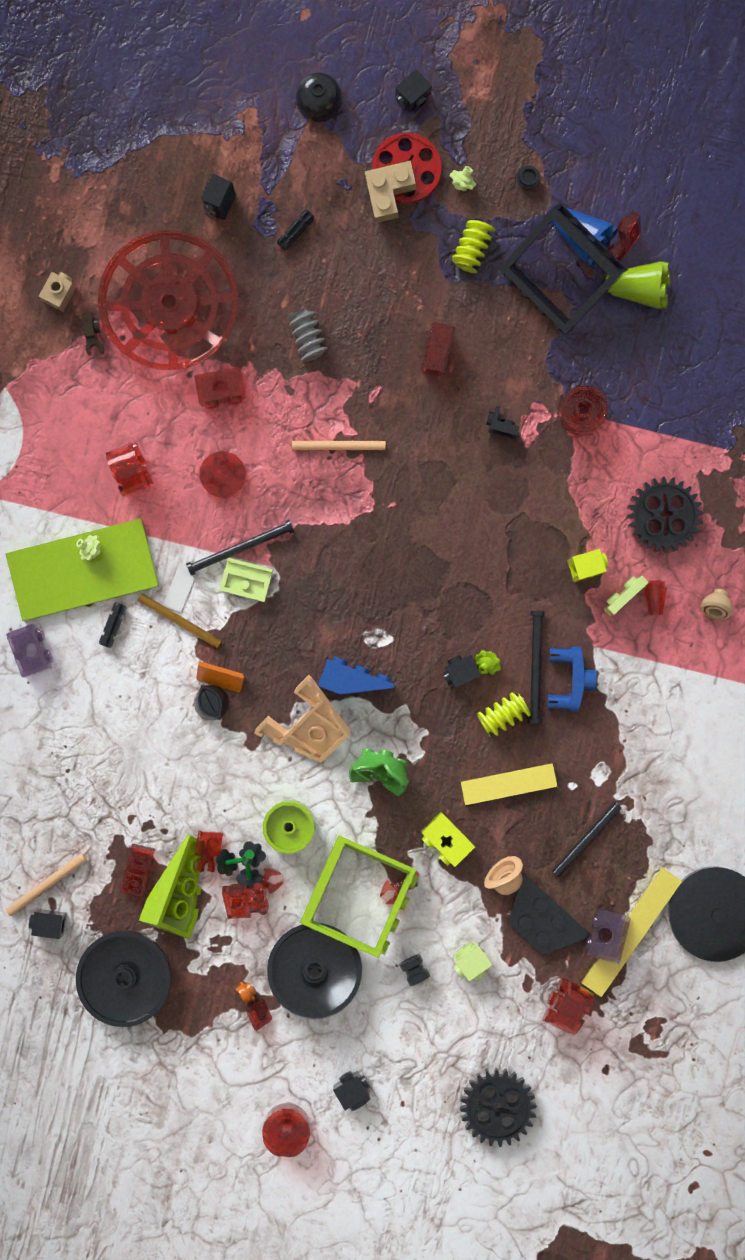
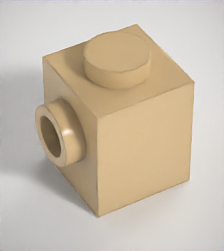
(57, 291)

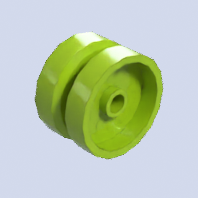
(294, 839)

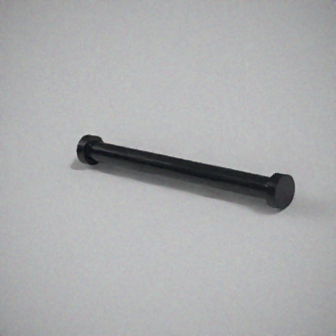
(240, 547)
(536, 667)

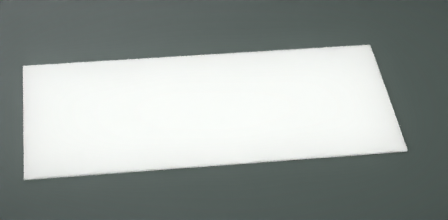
(179, 588)

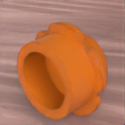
(246, 992)

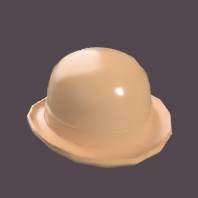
(505, 876)

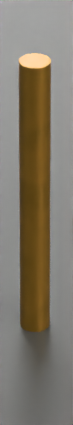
(179, 620)

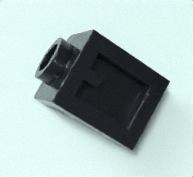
(504, 427)

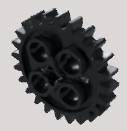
(686, 514)
(503, 1086)

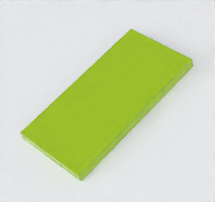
(55, 579)

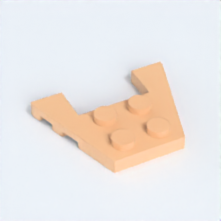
(316, 731)

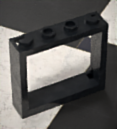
(588, 243)

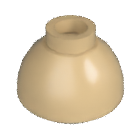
(717, 605)

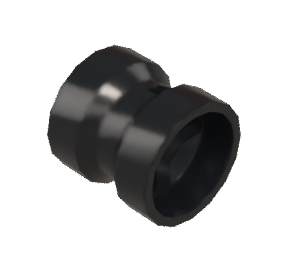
(415, 970)

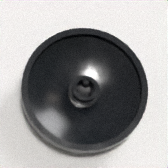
(710, 914)
(313, 973)
(123, 978)

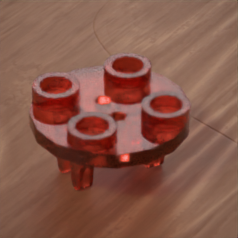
(216, 483)

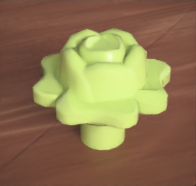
(462, 179)
(89, 548)

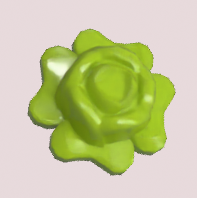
(487, 662)

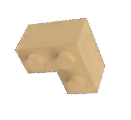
(384, 184)

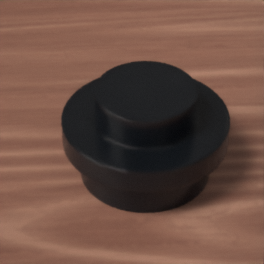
(528, 177)

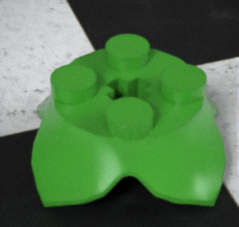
(380, 767)

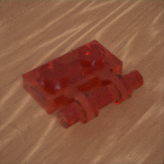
(242, 902)

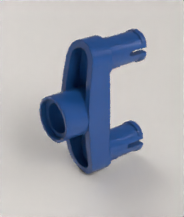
(582, 679)

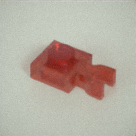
(208, 846)

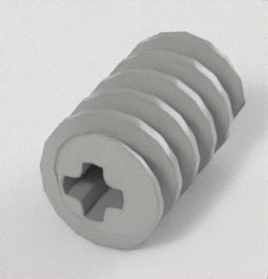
(306, 335)

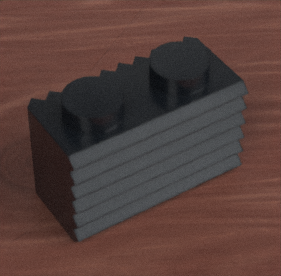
(218, 197)

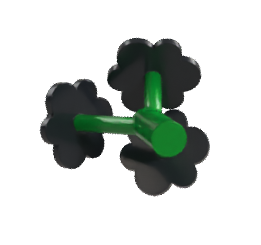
(250, 855)

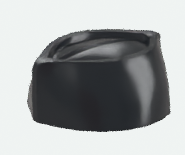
(211, 702)

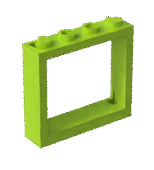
(324, 880)

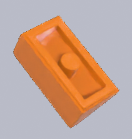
(220, 677)

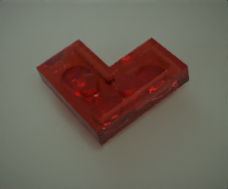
(629, 232)

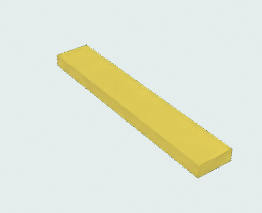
(642, 918)

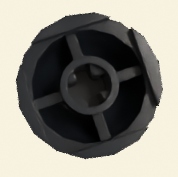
(318, 97)

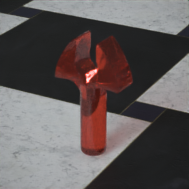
(270, 886)
(390, 886)

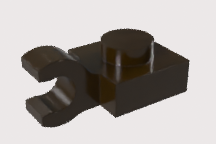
(91, 328)

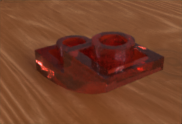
(137, 870)

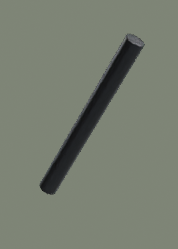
(586, 839)

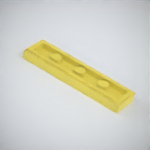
(508, 784)

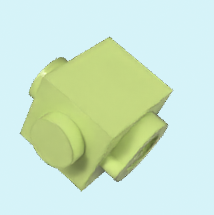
(471, 962)

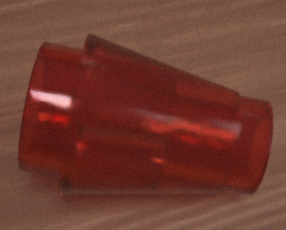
(655, 596)

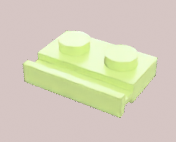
(246, 580)
(617, 600)

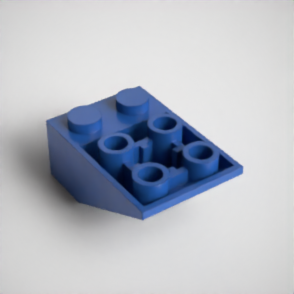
(344, 680)

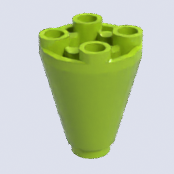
(644, 285)

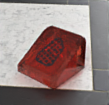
(258, 1014)

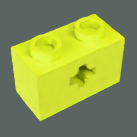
(587, 565)
(460, 844)

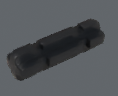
(295, 230)
(112, 625)

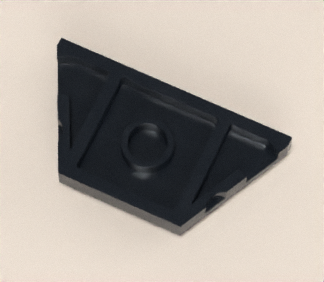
(543, 920)

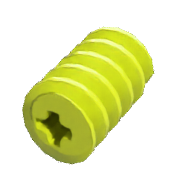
(471, 245)
(503, 714)

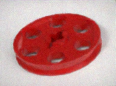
(419, 167)

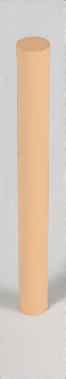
(338, 445)
(46, 884)

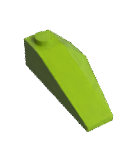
(174, 897)

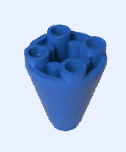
(601, 229)

